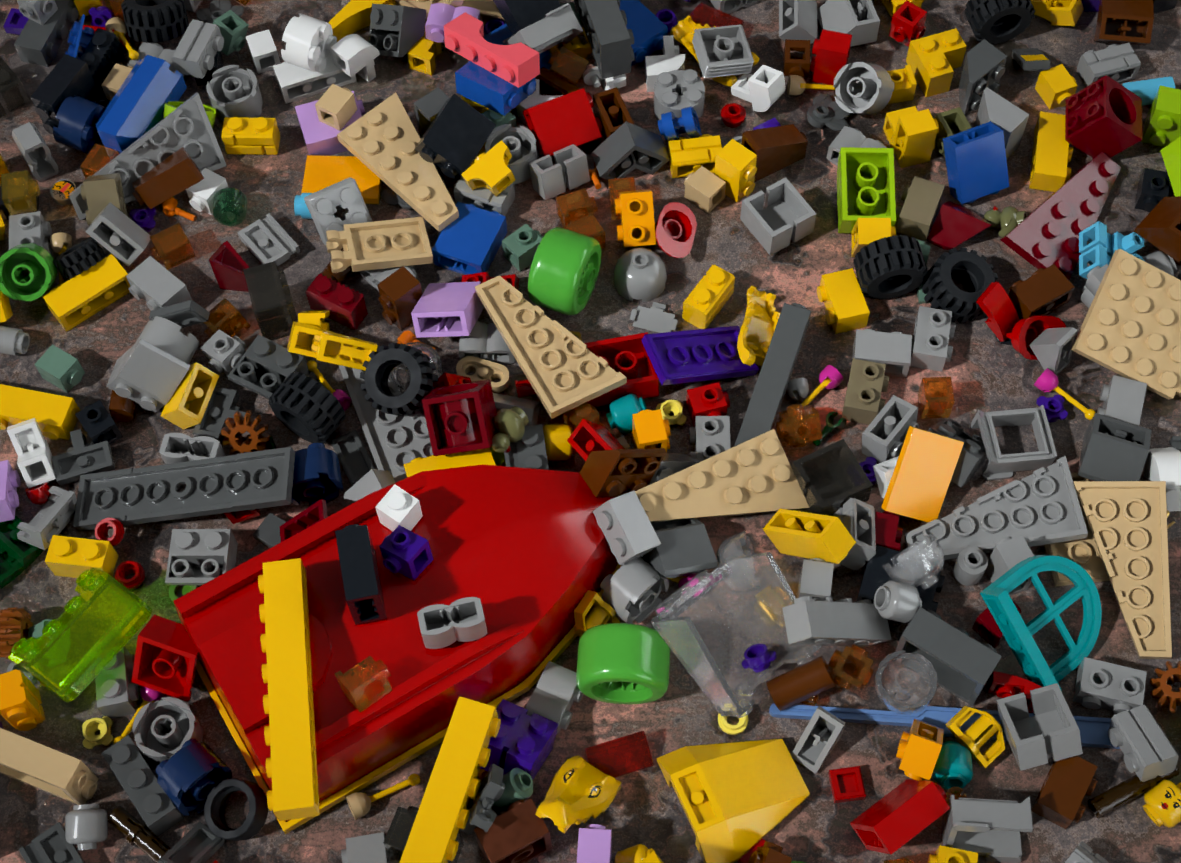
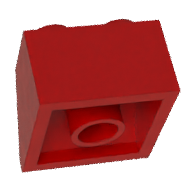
(165, 658)

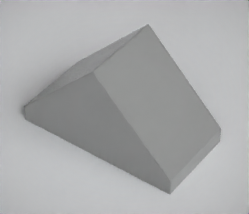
(1054, 347)
(369, 483)
(818, 739)

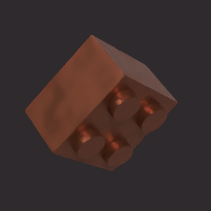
(515, 835)

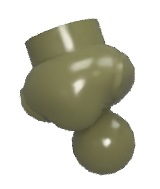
(1007, 218)
(510, 428)

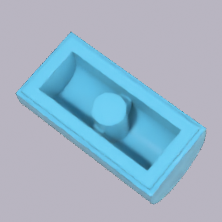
(1148, 88)

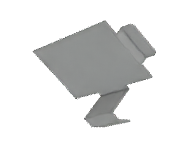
(654, 318)

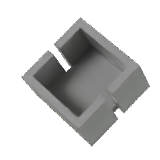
(782, 219)
(1044, 735)

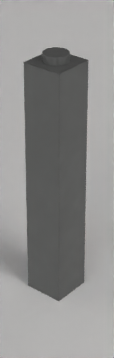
(775, 372)

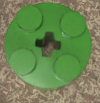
(41, 269)

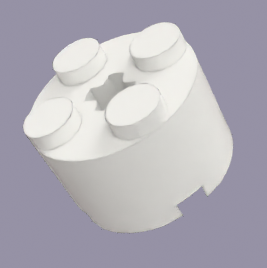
(308, 42)

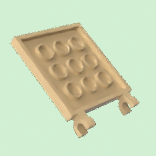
(1136, 325)

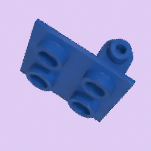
(79, 38)

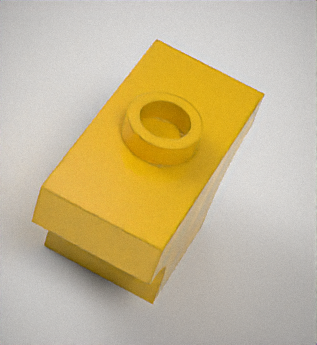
(491, 170)

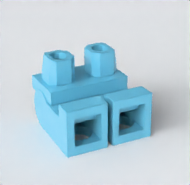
(1103, 246)

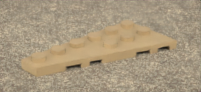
(386, 145)
(548, 354)
(734, 482)
(1132, 541)

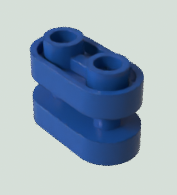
(673, 127)

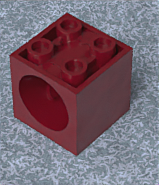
(1103, 118)
(460, 417)

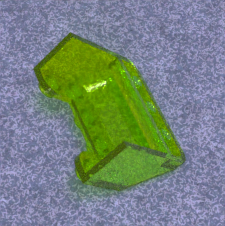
(83, 636)

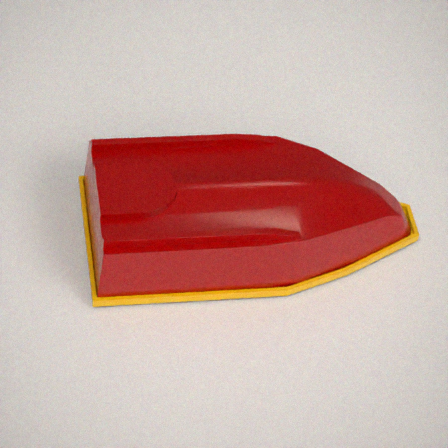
(494, 534)

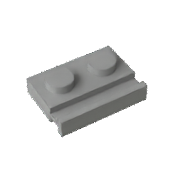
(268, 241)

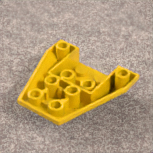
(734, 793)

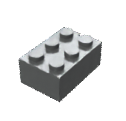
(959, 660)

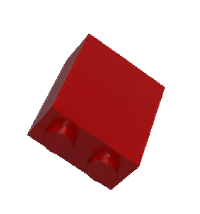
(563, 122)
(900, 815)

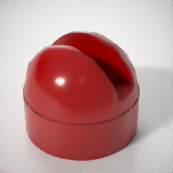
(38, 494)

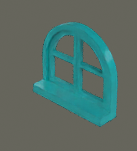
(1020, 634)

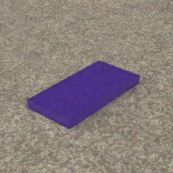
(696, 355)

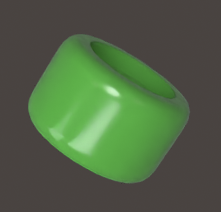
(564, 271)
(622, 664)

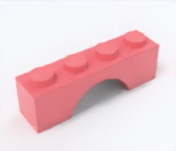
(511, 62)

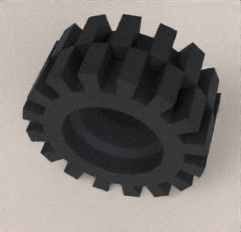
(79, 258)

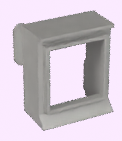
(557, 27)
(1003, 466)
(987, 827)

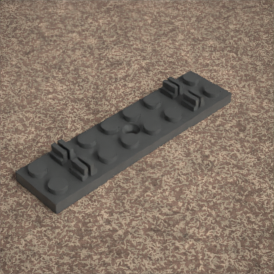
(211, 488)

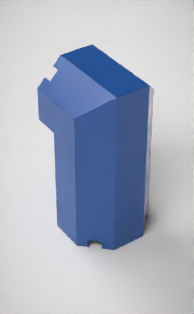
(139, 102)

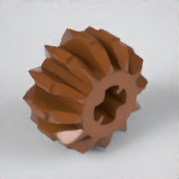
(241, 425)
(13, 627)
(1163, 686)

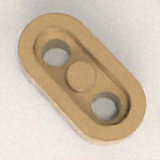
(483, 371)

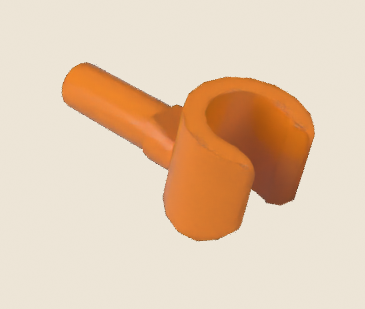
(594, 177)
(170, 209)
(407, 337)

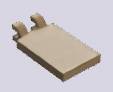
(379, 245)

